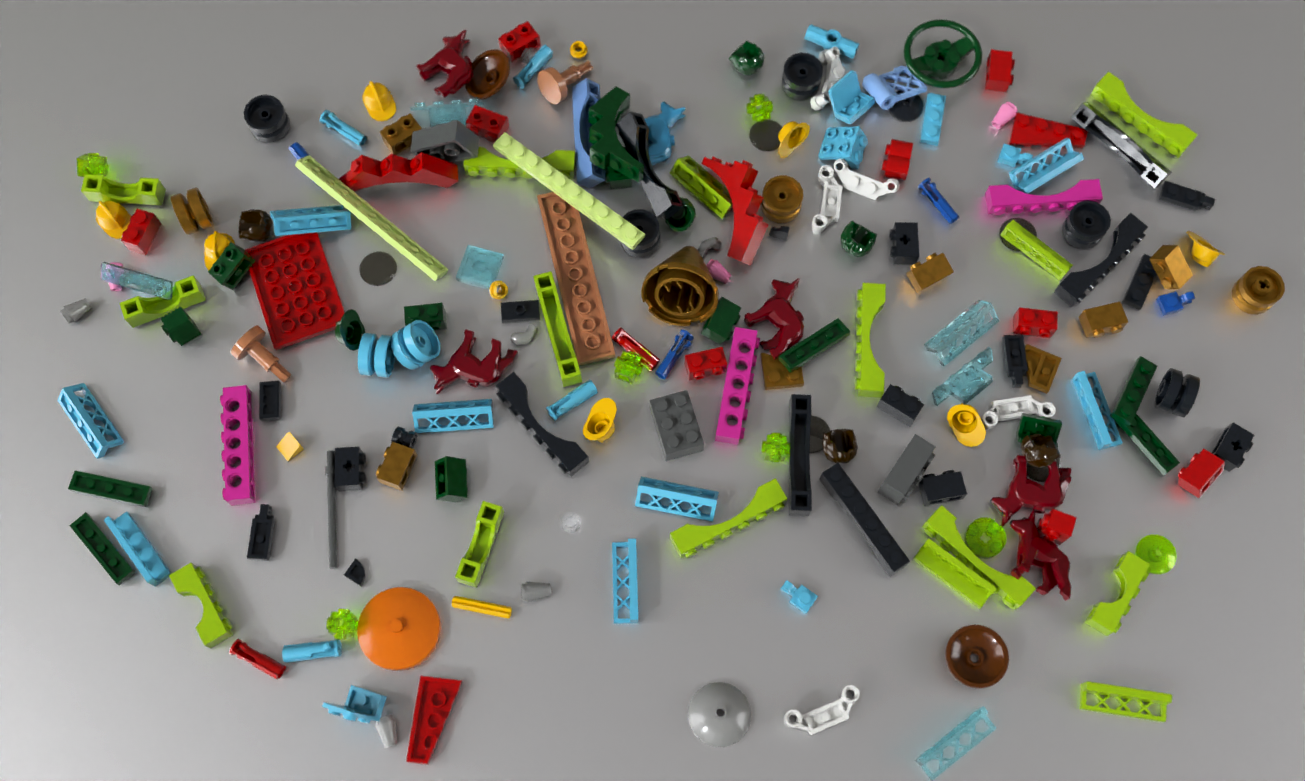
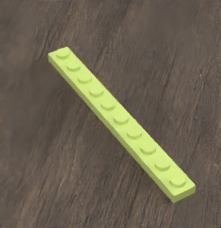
(569, 191)
(371, 217)

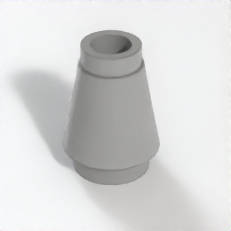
(75, 310)
(534, 590)
(387, 730)

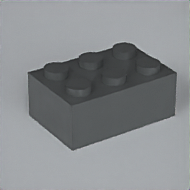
(446, 141)
(676, 425)
(908, 470)

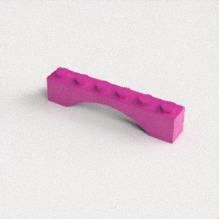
(1005, 199)

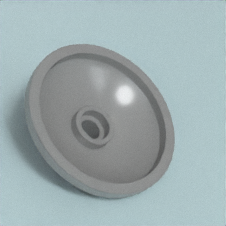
(708, 725)

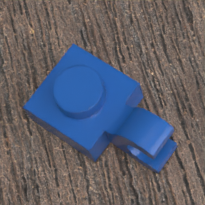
(1173, 303)

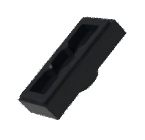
(520, 311)
(269, 400)

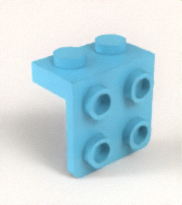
(848, 100)
(845, 144)
(359, 704)

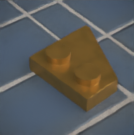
(1041, 368)
(777, 376)

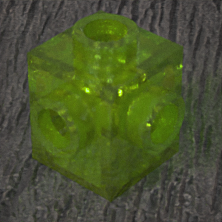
(761, 113)
(92, 165)
(628, 367)
(773, 453)
(347, 629)

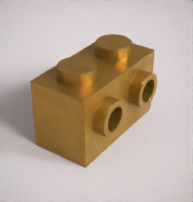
(399, 134)
(1171, 267)
(930, 272)
(1103, 319)
(396, 465)

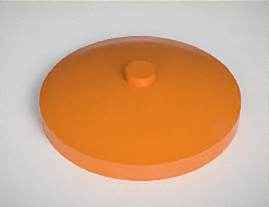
(399, 629)

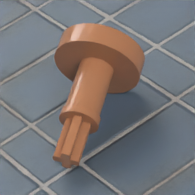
(554, 84)
(250, 344)

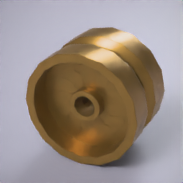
(782, 199)
(192, 211)
(1258, 290)

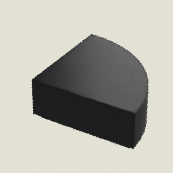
(780, 233)
(356, 573)

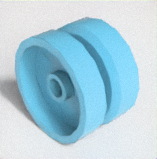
(415, 344)
(375, 355)

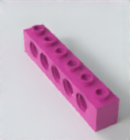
(741, 339)
(245, 452)

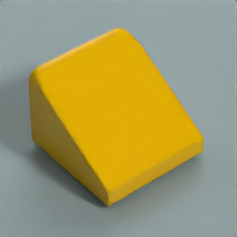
(289, 446)

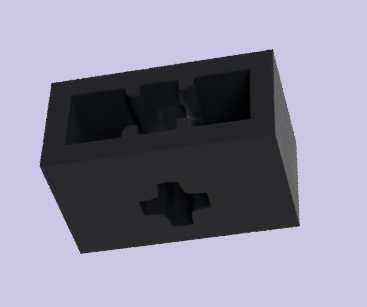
(905, 243)
(1233, 445)
(344, 459)

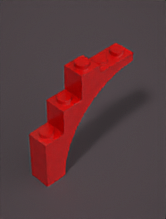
(397, 169)
(748, 226)

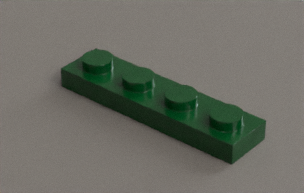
(814, 345)
(1134, 391)
(1150, 445)
(110, 488)
(102, 548)

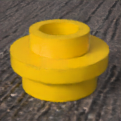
(578, 45)
(503, 289)

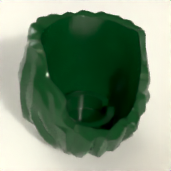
(747, 58)
(683, 218)
(857, 239)

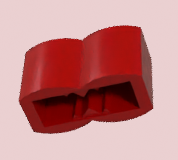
(898, 159)

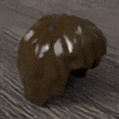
(255, 225)
(839, 445)
(1039, 450)

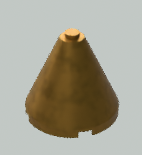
(681, 289)

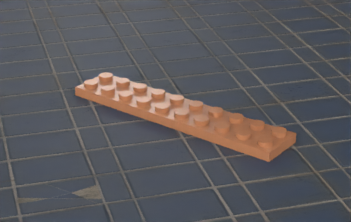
(576, 280)

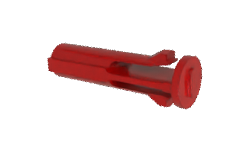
(627, 342)
(257, 659)

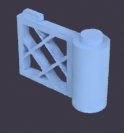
(884, 92)

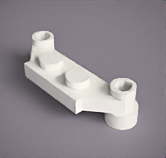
(833, 74)
(862, 184)
(830, 200)
(1013, 409)
(826, 715)

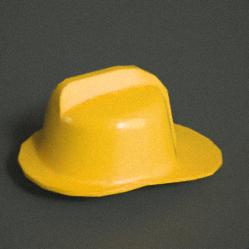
(379, 101)
(791, 137)
(112, 218)
(215, 246)
(1203, 251)
(600, 421)
(966, 424)

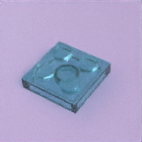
(479, 267)

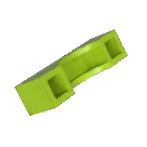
(145, 192)
(143, 310)
(485, 532)
(1129, 572)
(212, 627)

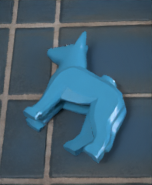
(659, 136)

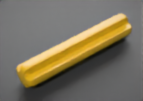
(481, 607)

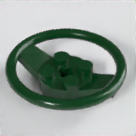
(943, 57)

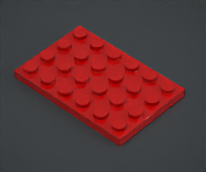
(295, 288)

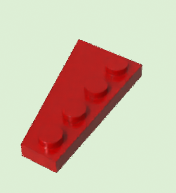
(1038, 131)
(431, 712)

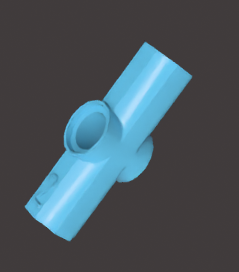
(823, 38)

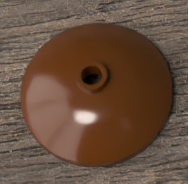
(489, 74)
(990, 654)

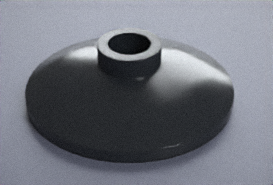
(907, 111)

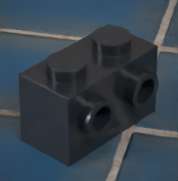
(900, 405)
(942, 488)

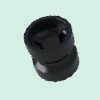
(404, 437)

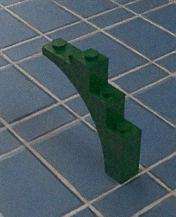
(602, 134)

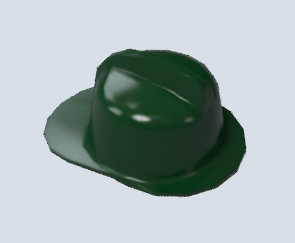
(350, 330)

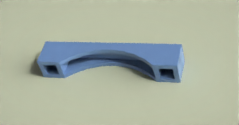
(584, 96)

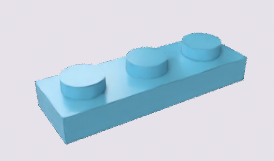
(932, 119)

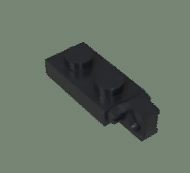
(1185, 197)
(1015, 358)
(261, 534)

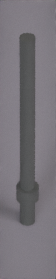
(331, 494)

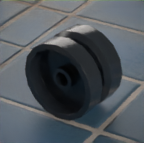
(802, 76)
(267, 118)
(648, 224)
(1086, 224)
(1177, 392)

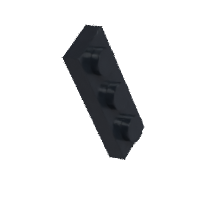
(1140, 283)

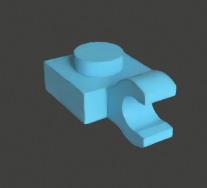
(1011, 155)
(801, 597)

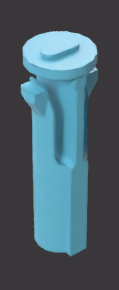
(533, 66)
(343, 128)
(572, 400)
(311, 651)

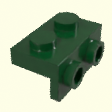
(1034, 424)

